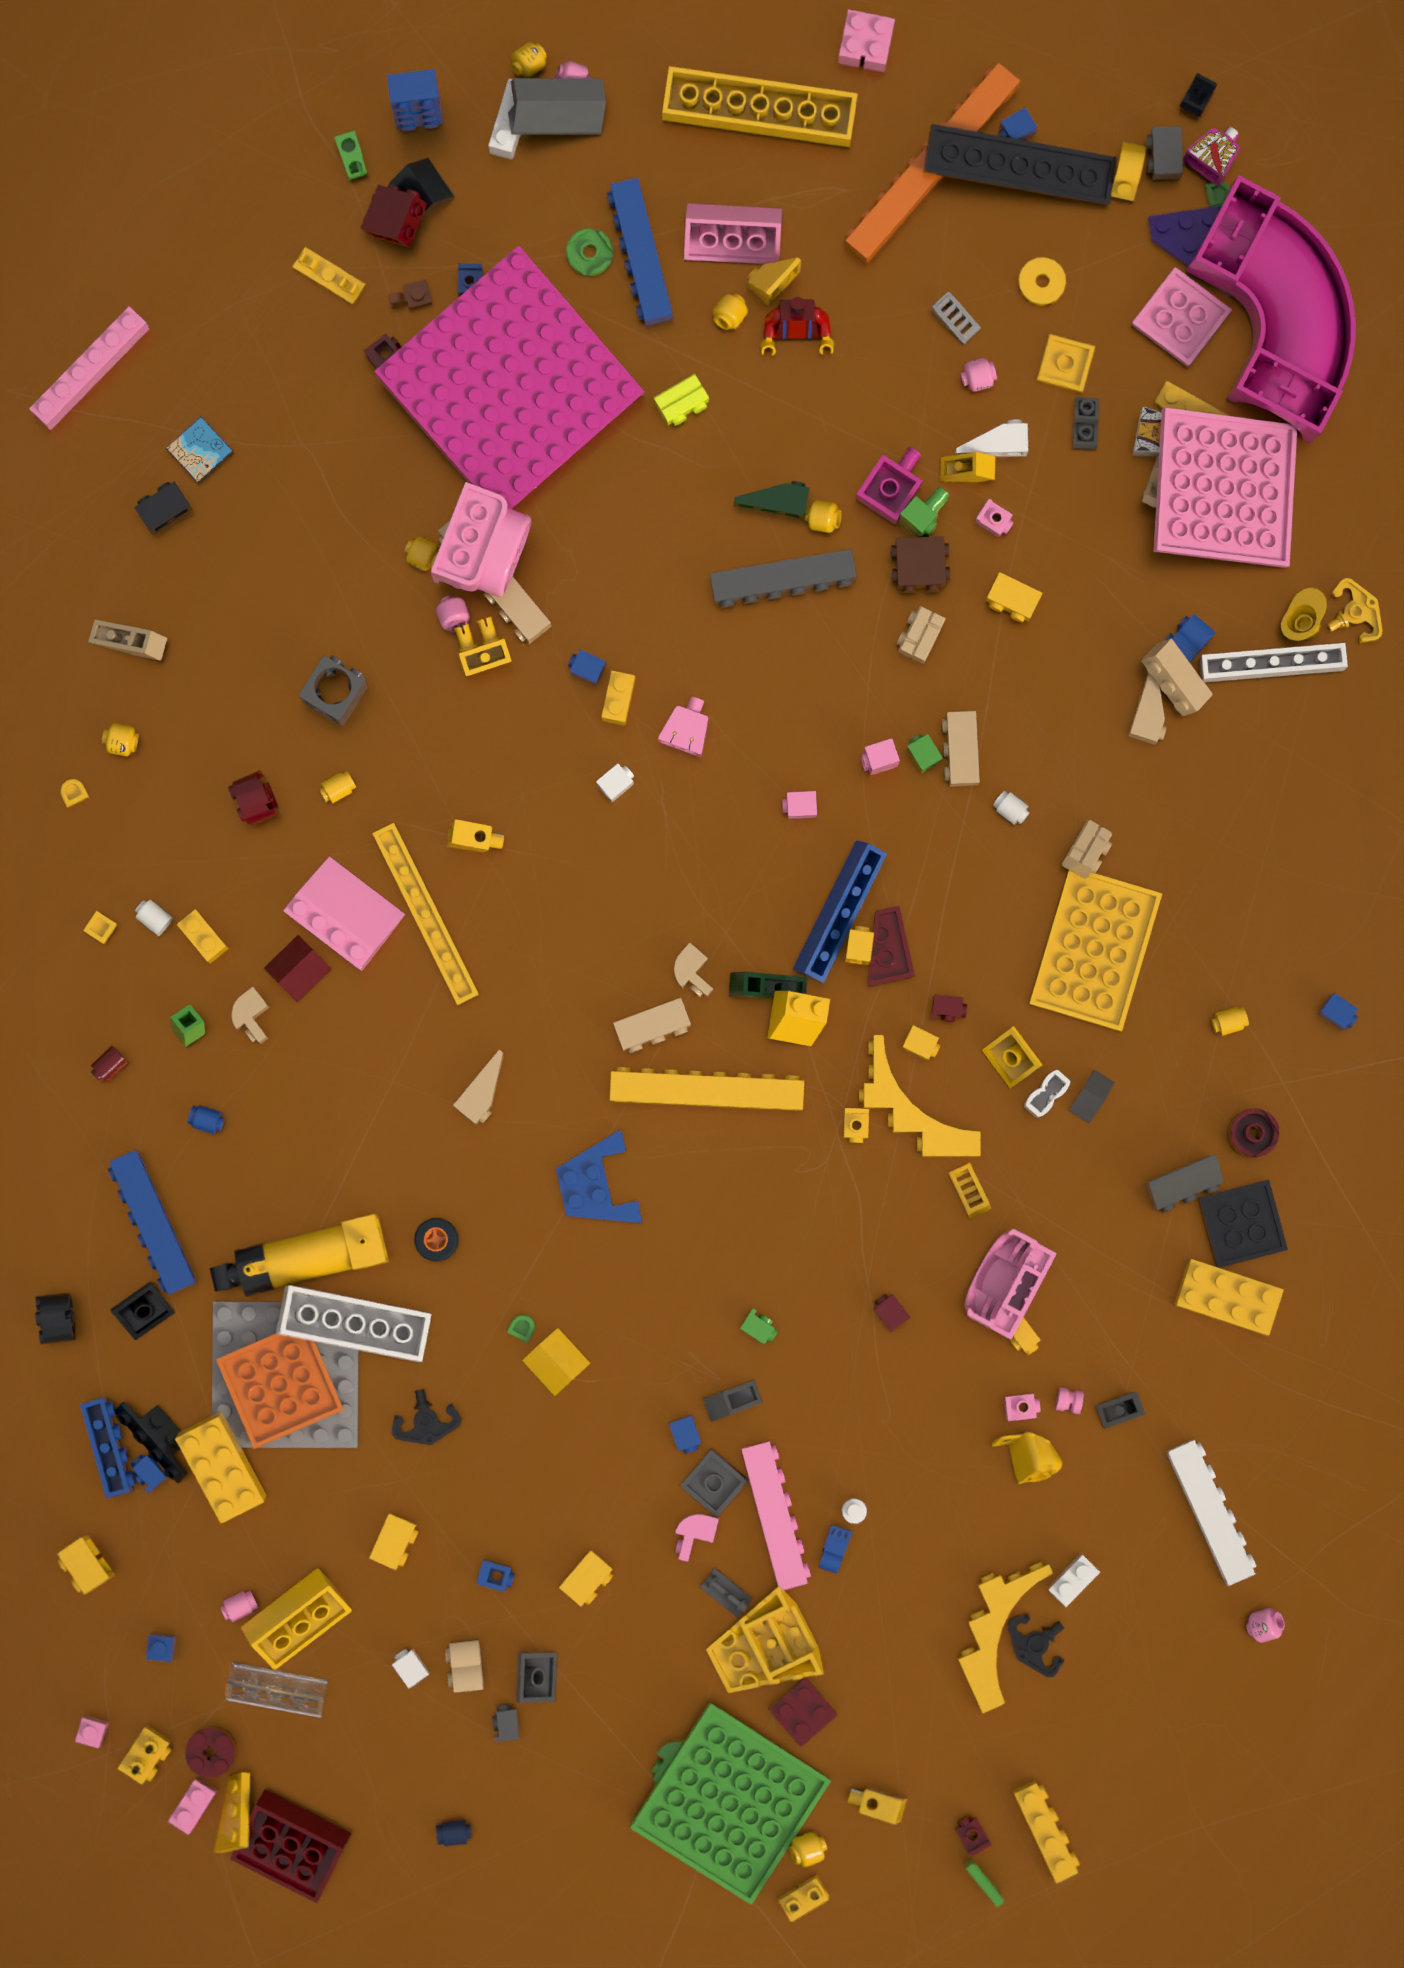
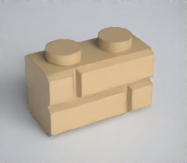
(920, 635)
(1087, 848)

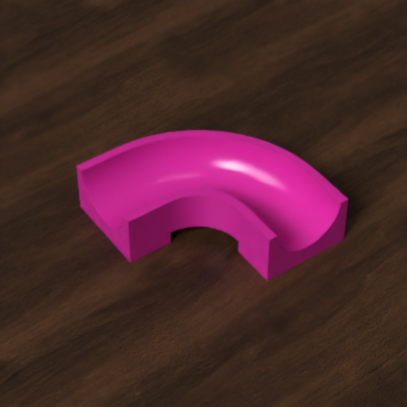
(1294, 301)

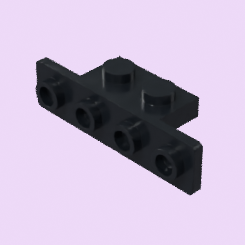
(157, 1436)

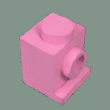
(985, 519)
(1012, 1407)

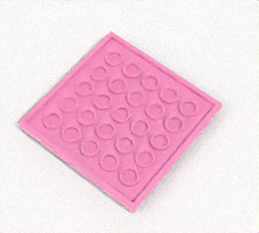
(1225, 488)

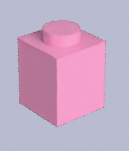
(800, 805)
(92, 1731)

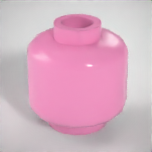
(572, 70)
(452, 613)

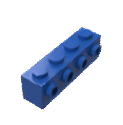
(106, 1447)

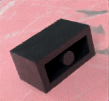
(162, 507)

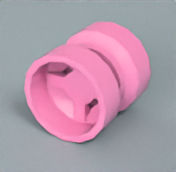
(1069, 1400)

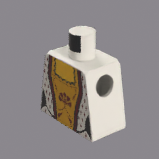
(1148, 433)

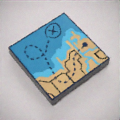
(199, 450)

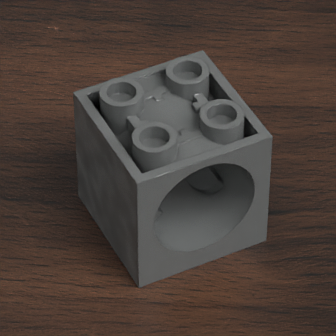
(339, 711)

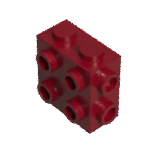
(394, 215)

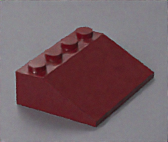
(291, 1846)

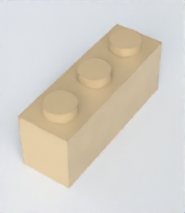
(1176, 677)
(961, 748)
(652, 1025)

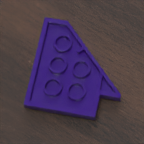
(1183, 232)

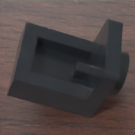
(1198, 94)

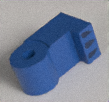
(834, 1548)

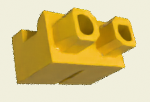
(804, 1899)

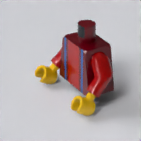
(797, 320)

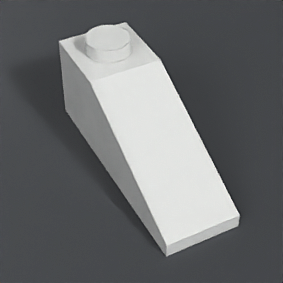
(1002, 441)

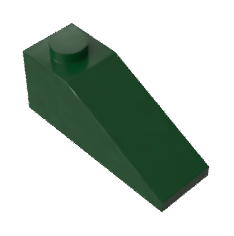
(782, 500)
(763, 985)

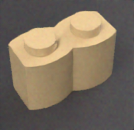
(466, 1666)

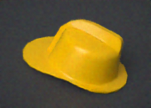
(1304, 615)

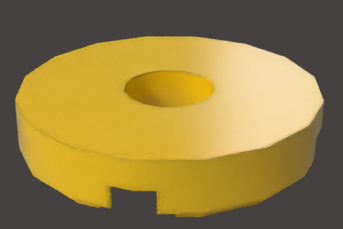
(1042, 267)

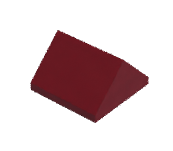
(297, 968)

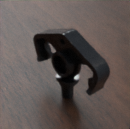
(426, 1425)
(1032, 1647)

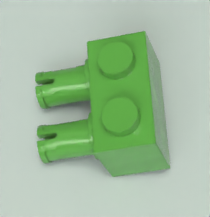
(921, 516)

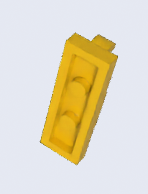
(329, 276)

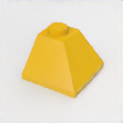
(773, 278)

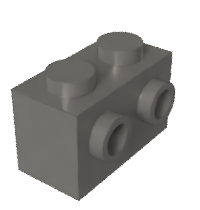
(1165, 153)

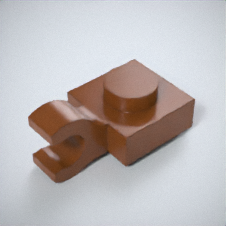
(414, 295)

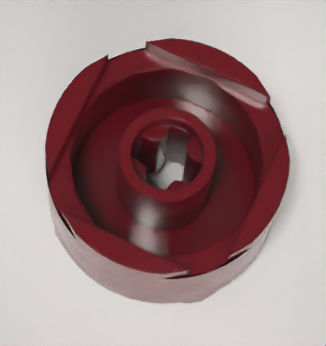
(254, 798)
(1266, 1137)
(199, 1760)

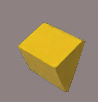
(1012, 1057)
(556, 1361)

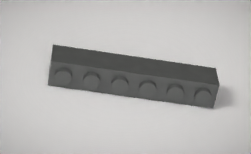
(783, 577)

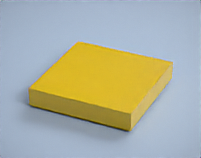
(1065, 363)

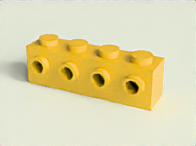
(1046, 1834)

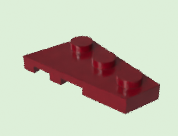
(890, 949)

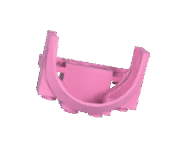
(1007, 1282)

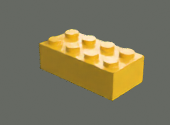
(1228, 1297)
(221, 1467)

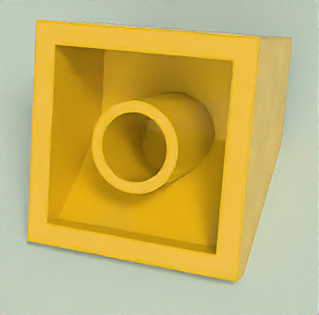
(797, 1017)

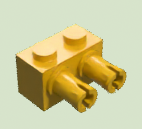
(483, 656)
(145, 1755)

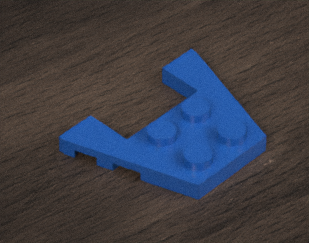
(586, 1186)

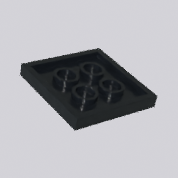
(1243, 1223)

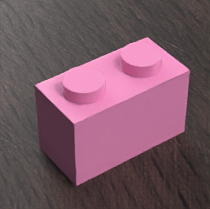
(880, 757)
(193, 1805)

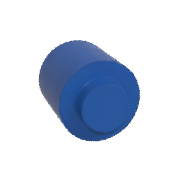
(205, 1119)

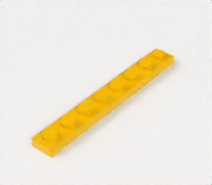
(425, 914)

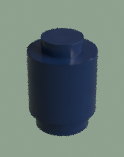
(453, 1833)

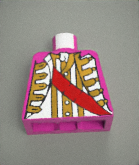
(1213, 154)

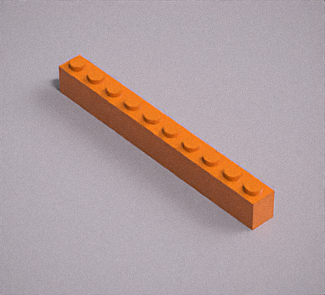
(913, 184)

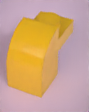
(1128, 171)

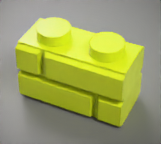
(681, 400)

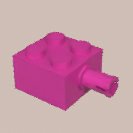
(891, 486)

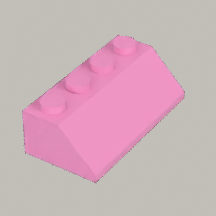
(732, 233)

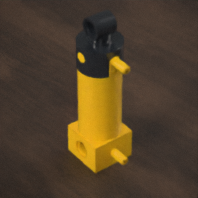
(304, 1257)

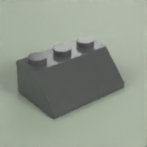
(1184, 1183)

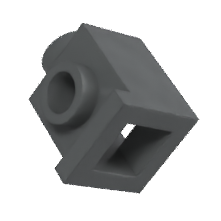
(506, 1723)

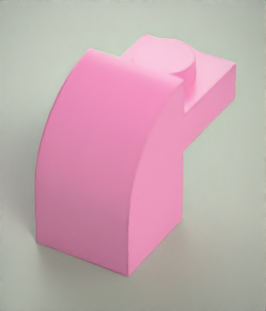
(694, 1526)

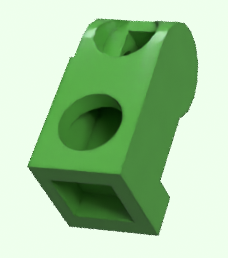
(351, 154)

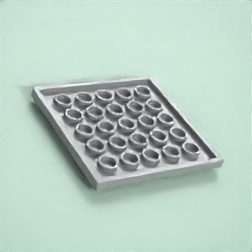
(248, 1322)

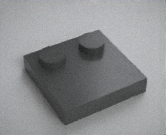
(714, 1482)

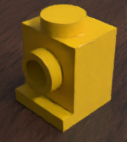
(852, 1115)
(1025, 1338)

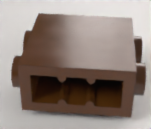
(920, 564)

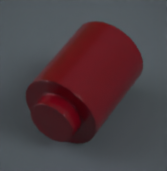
(108, 1064)

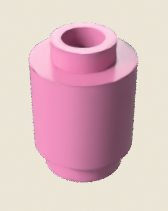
(239, 1606)

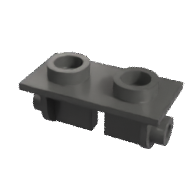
(726, 1593)

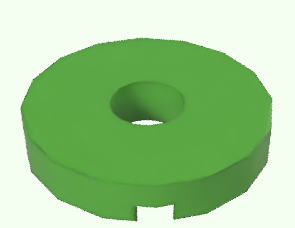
(596, 264)

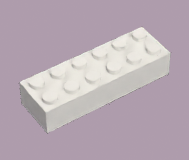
(353, 1323)

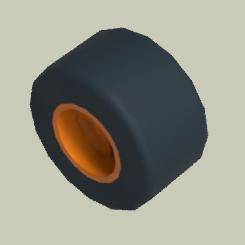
(436, 1239)

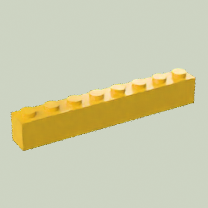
(707, 1090)

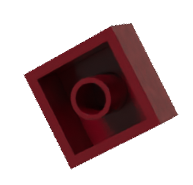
(802, 1711)

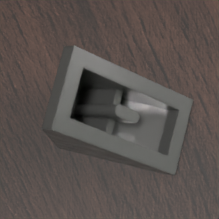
(1091, 1096)

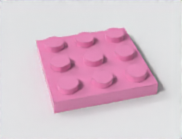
(1181, 317)

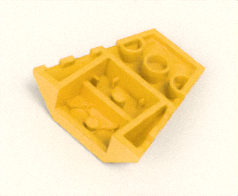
(766, 1646)

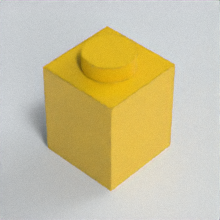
(921, 1043)

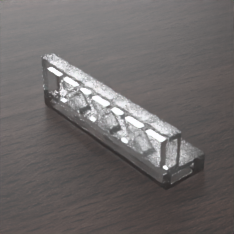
(276, 1686)

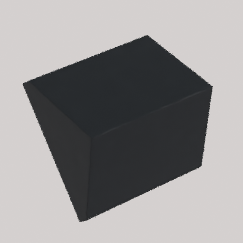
(424, 179)
(142, 1310)

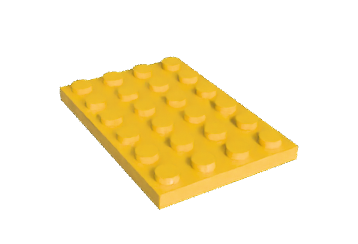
(1095, 949)

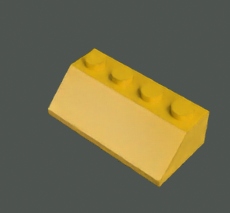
(295, 1619)

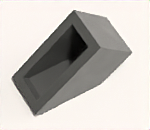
(732, 1400)

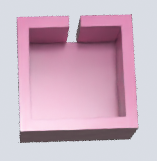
(867, 37)

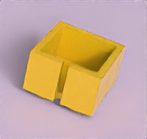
(84, 1566)

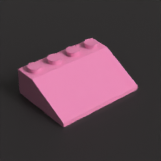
(344, 913)

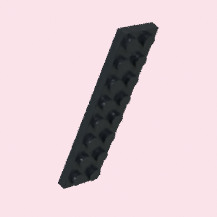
(1020, 164)

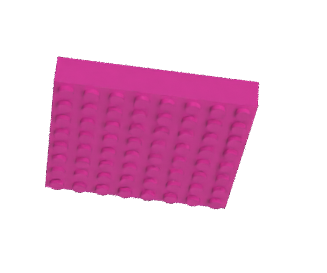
(509, 380)

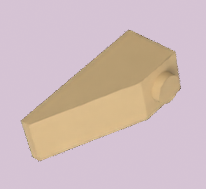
(128, 639)
(1149, 715)
(480, 1094)

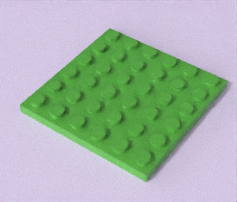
(730, 1803)

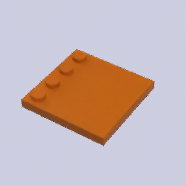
(279, 1387)

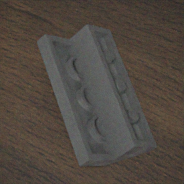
(557, 106)

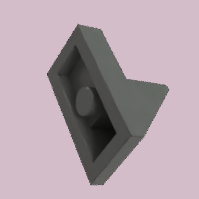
(1120, 1409)

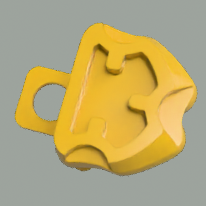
(1031, 1457)

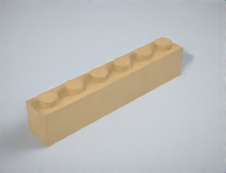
(516, 608)

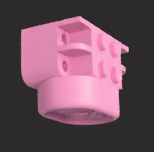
(481, 543)

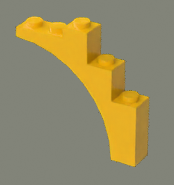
(884, 1093)
(1000, 1598)

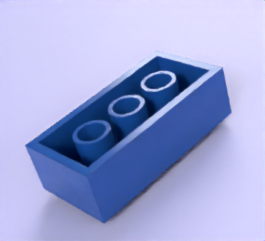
(415, 99)

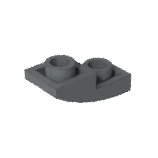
(1085, 423)

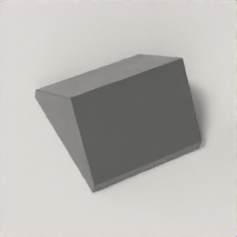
(536, 1676)

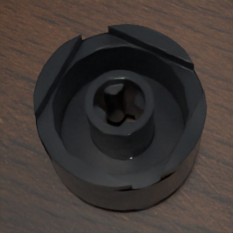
(55, 1318)

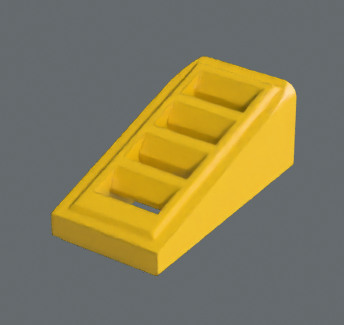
(978, 1209)

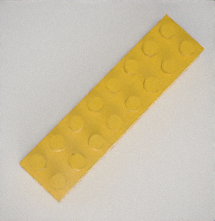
(759, 106)

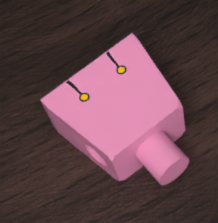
(686, 728)

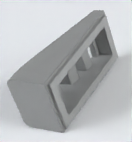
(955, 305)

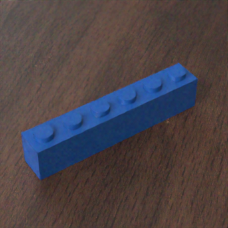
(641, 252)
(839, 911)
(152, 1221)

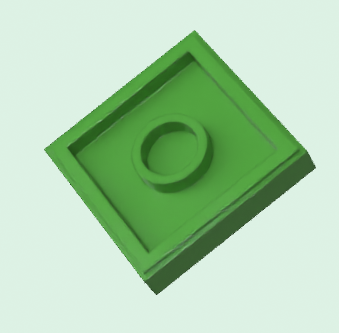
(984, 1882)

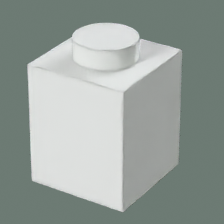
(615, 782)
(410, 1667)

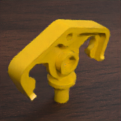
(1362, 608)

